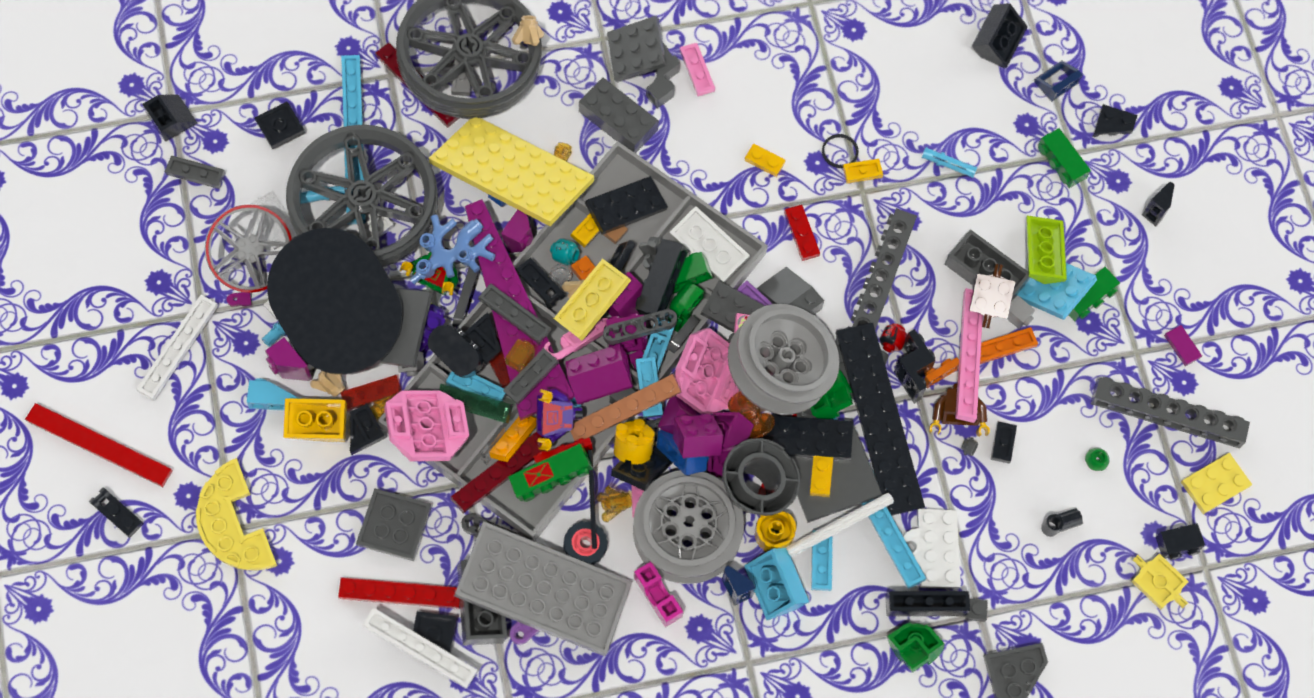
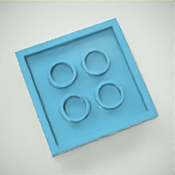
(1058, 297)

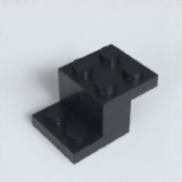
(914, 365)

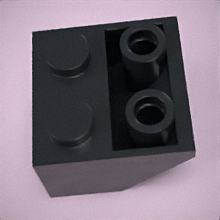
(169, 115)

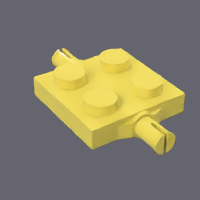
(1160, 581)

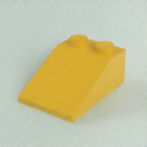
(315, 419)

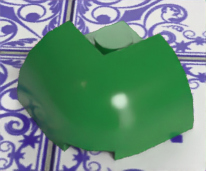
(684, 303)
(834, 399)
(915, 645)

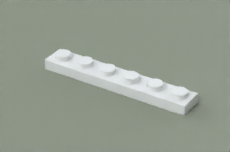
(177, 347)
(420, 648)

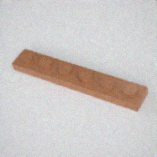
(626, 408)

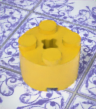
(634, 441)
(779, 522)

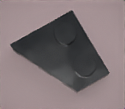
(1114, 122)
(485, 337)
(363, 429)

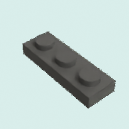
(195, 172)
(530, 376)

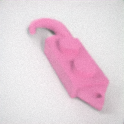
(570, 343)

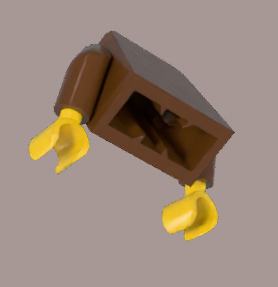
(946, 412)

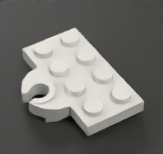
(702, 235)
(936, 547)

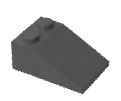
(792, 290)

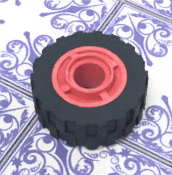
(580, 532)

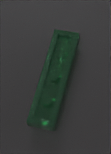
(480, 404)

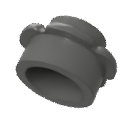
(969, 447)

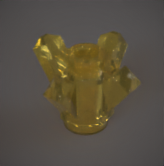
(613, 502)

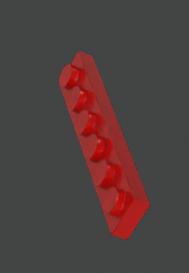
(398, 593)

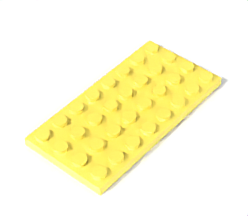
(512, 170)

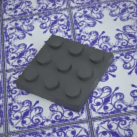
(636, 49)
(394, 524)

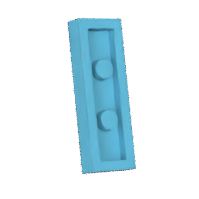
(646, 376)
(477, 385)
(822, 565)

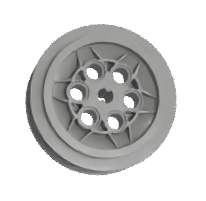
(800, 344)
(668, 555)

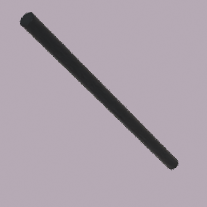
(592, 502)

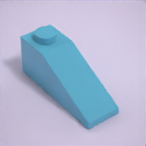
(658, 345)
(266, 395)

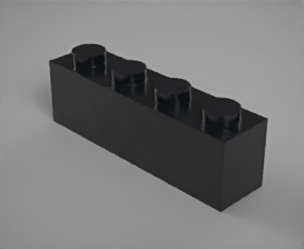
(661, 277)
(927, 603)

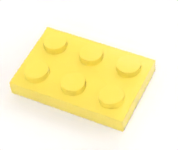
(1216, 483)

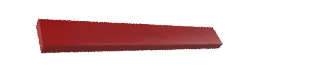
(99, 445)

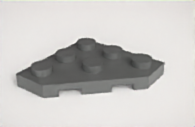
(1016, 670)

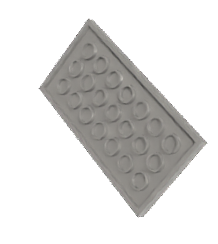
(543, 588)

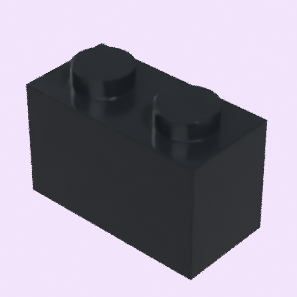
(1180, 541)

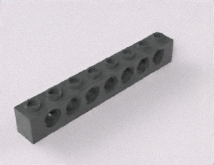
(904, 222)
(1102, 398)

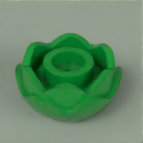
(1093, 463)

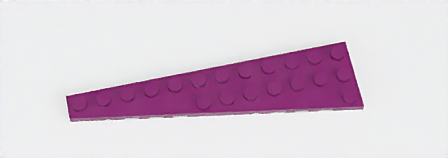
(505, 278)

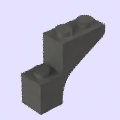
(662, 88)

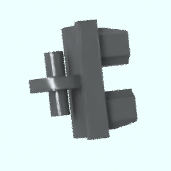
(649, 250)

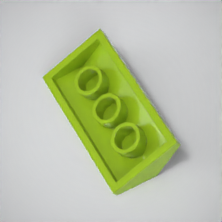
(1046, 249)

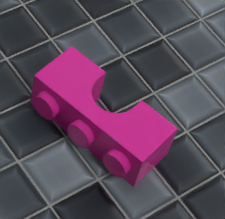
(657, 595)

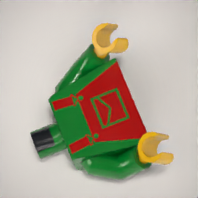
(439, 281)

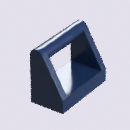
(1062, 87)
(737, 585)

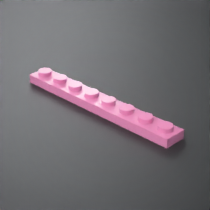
(969, 361)

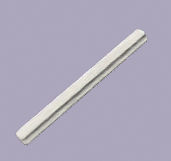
(840, 524)

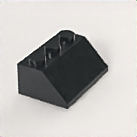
(1000, 35)

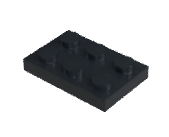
(642, 474)

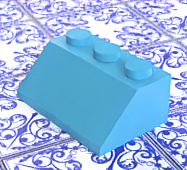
(776, 583)

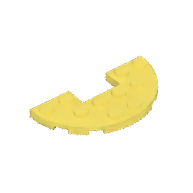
(220, 525)

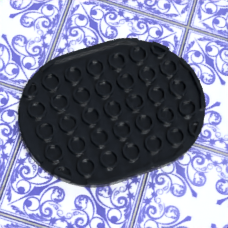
(334, 301)

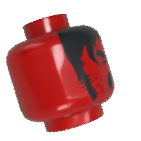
(893, 338)

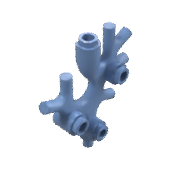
(445, 258)

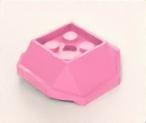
(705, 373)
(426, 425)

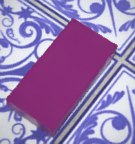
(1183, 345)

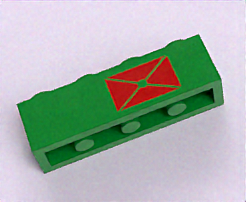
(550, 473)

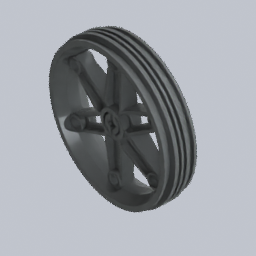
(461, 52)
(364, 195)

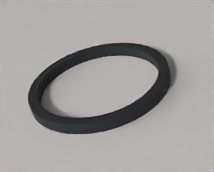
(839, 136)

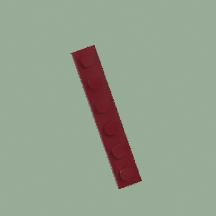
(388, 57)
(496, 474)

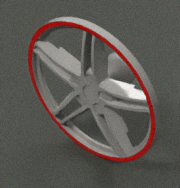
(246, 247)

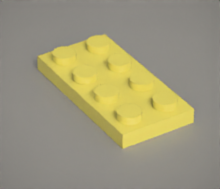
(592, 299)

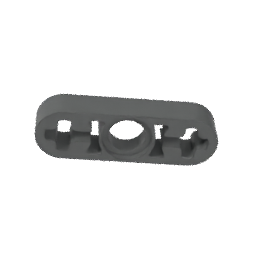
(683, 333)

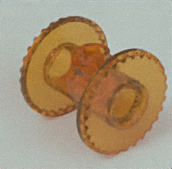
(762, 422)

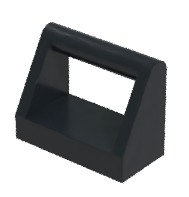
(1159, 204)

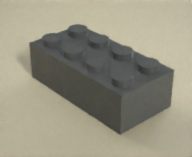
(618, 115)
(978, 256)
(479, 624)

